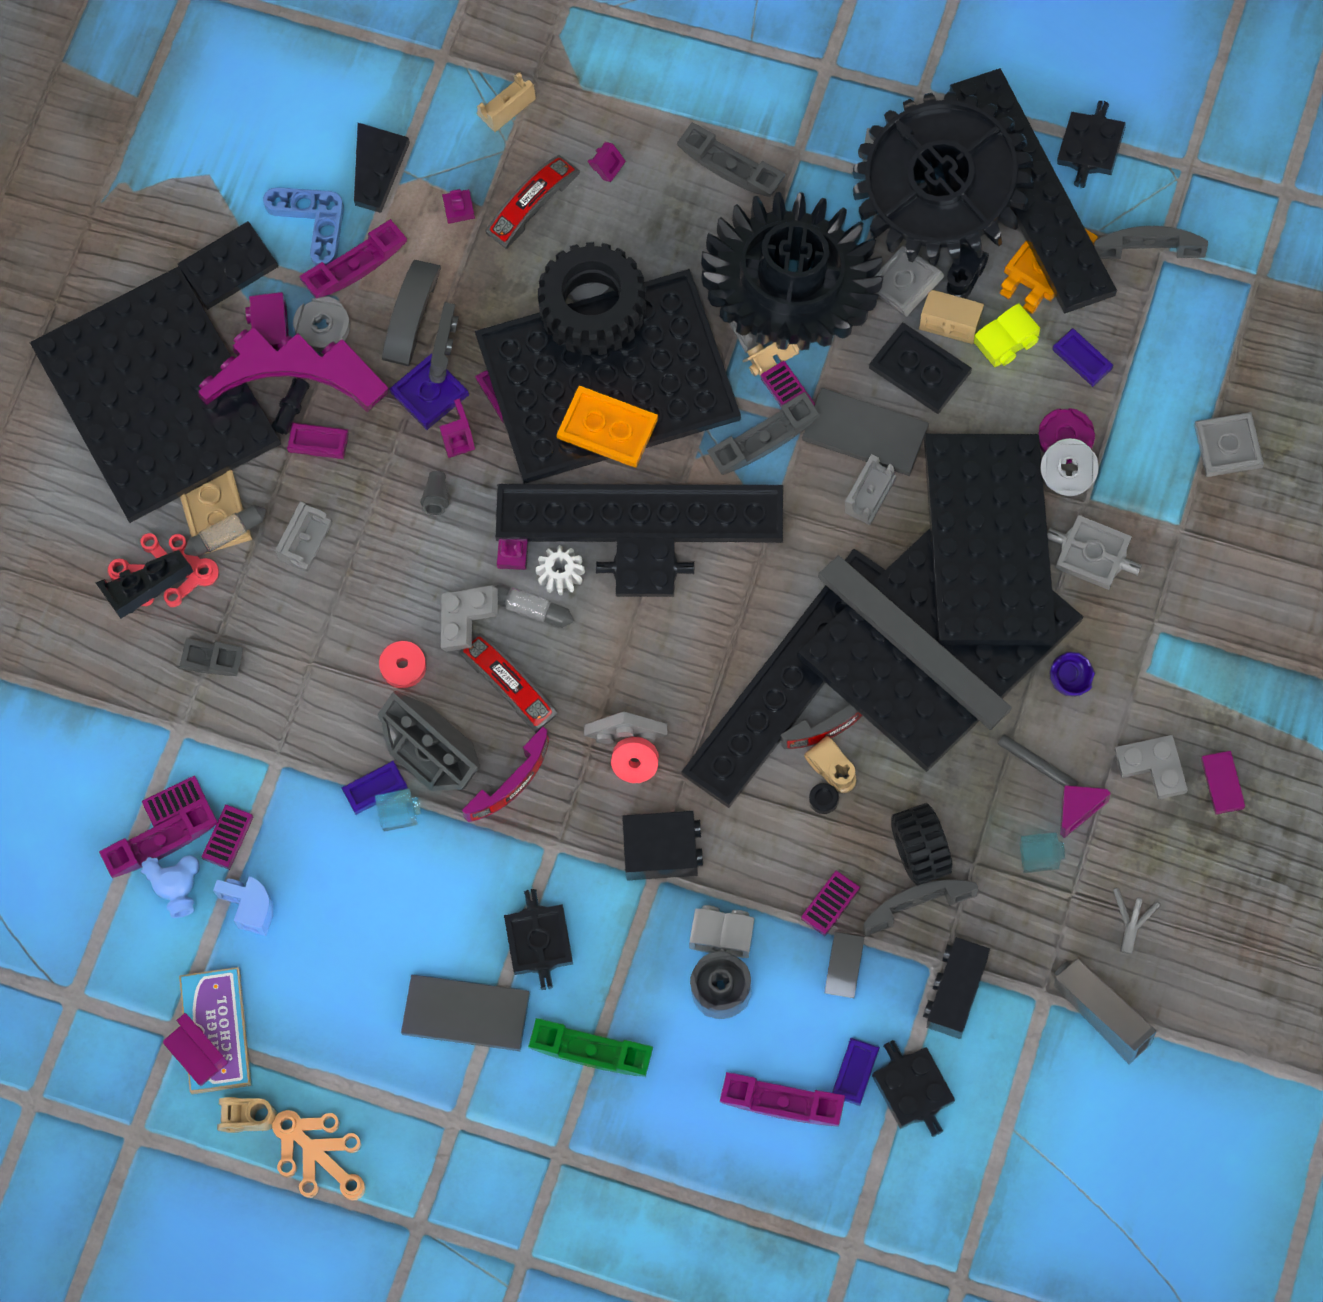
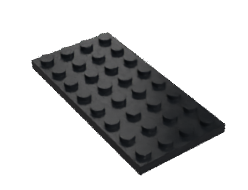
(989, 540)

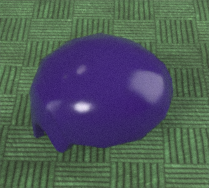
(1072, 674)

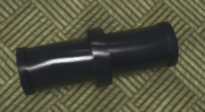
(290, 406)

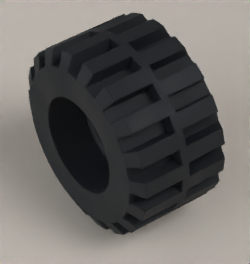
(921, 844)

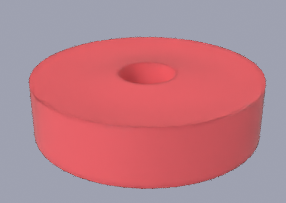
(406, 676)
(634, 771)

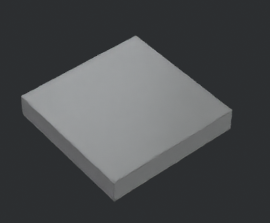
(907, 282)
(1228, 444)

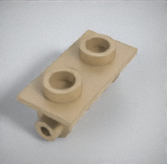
(763, 359)

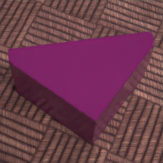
(1079, 805)

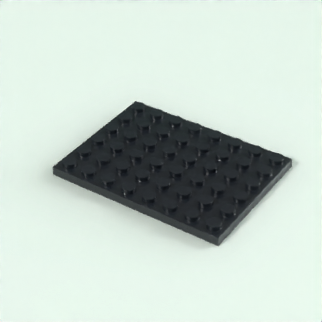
(664, 369)
(134, 395)
(892, 687)

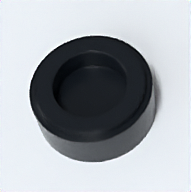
(823, 798)

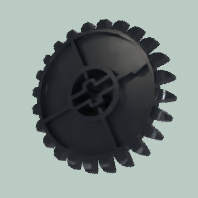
(955, 144)
(783, 303)

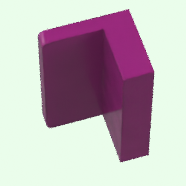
(457, 434)
(194, 1051)

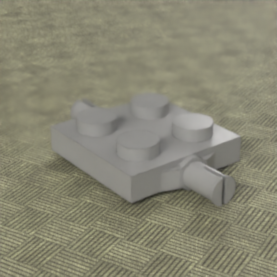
(1093, 552)

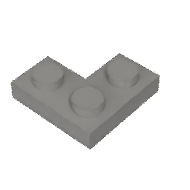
(460, 609)
(624, 725)
(1157, 757)

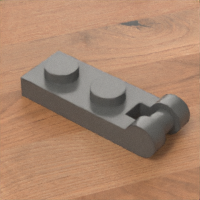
(443, 343)

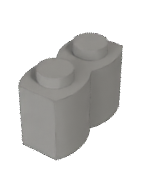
(721, 931)

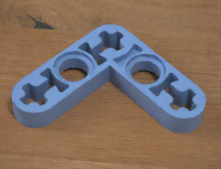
(322, 216)

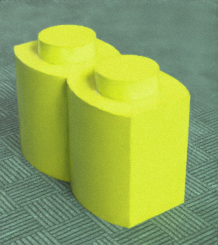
(1007, 335)

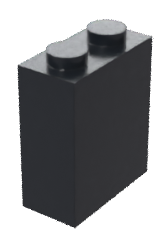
(661, 845)

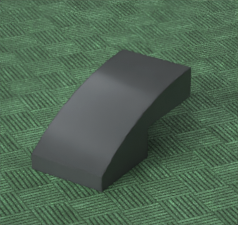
(211, 658)
(844, 964)

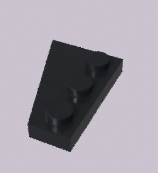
(377, 164)
(139, 587)

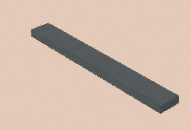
(914, 642)

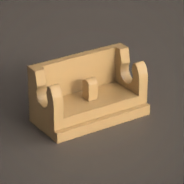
(507, 103)
(951, 316)

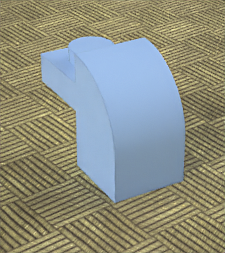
(254, 902)

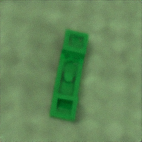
(590, 1049)

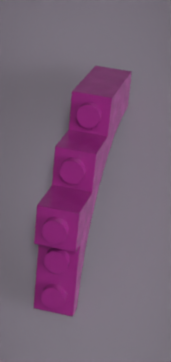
(295, 358)

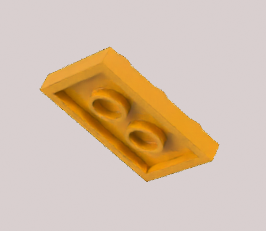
(607, 426)

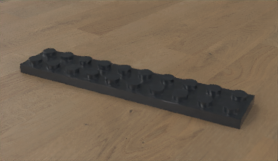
(1051, 221)
(639, 511)
(768, 703)

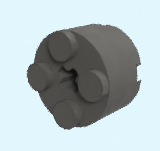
(736, 978)

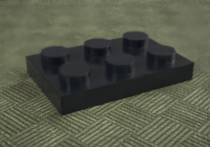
(227, 265)
(920, 368)

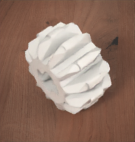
(553, 578)

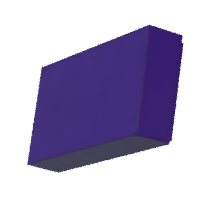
(1082, 357)
(383, 780)
(855, 1071)

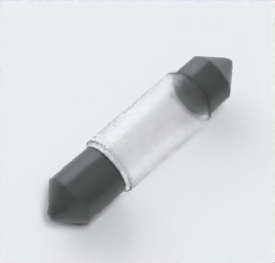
(225, 531)
(533, 606)

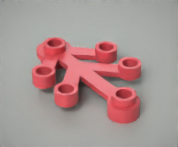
(157, 551)

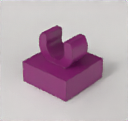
(607, 161)
(458, 206)
(512, 554)

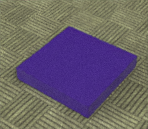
(427, 399)

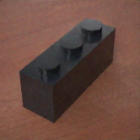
(956, 987)

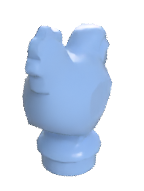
(173, 883)

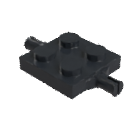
(1091, 143)
(645, 567)
(538, 939)
(913, 1088)

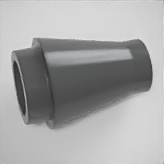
(435, 494)

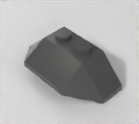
(427, 744)

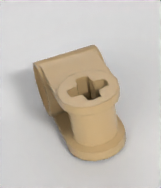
(829, 762)
(240, 1113)

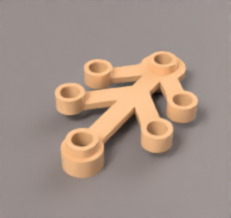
(314, 1151)

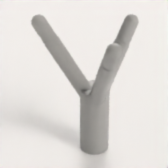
(1133, 925)

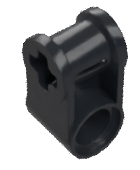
(966, 273)

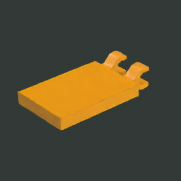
(1025, 269)

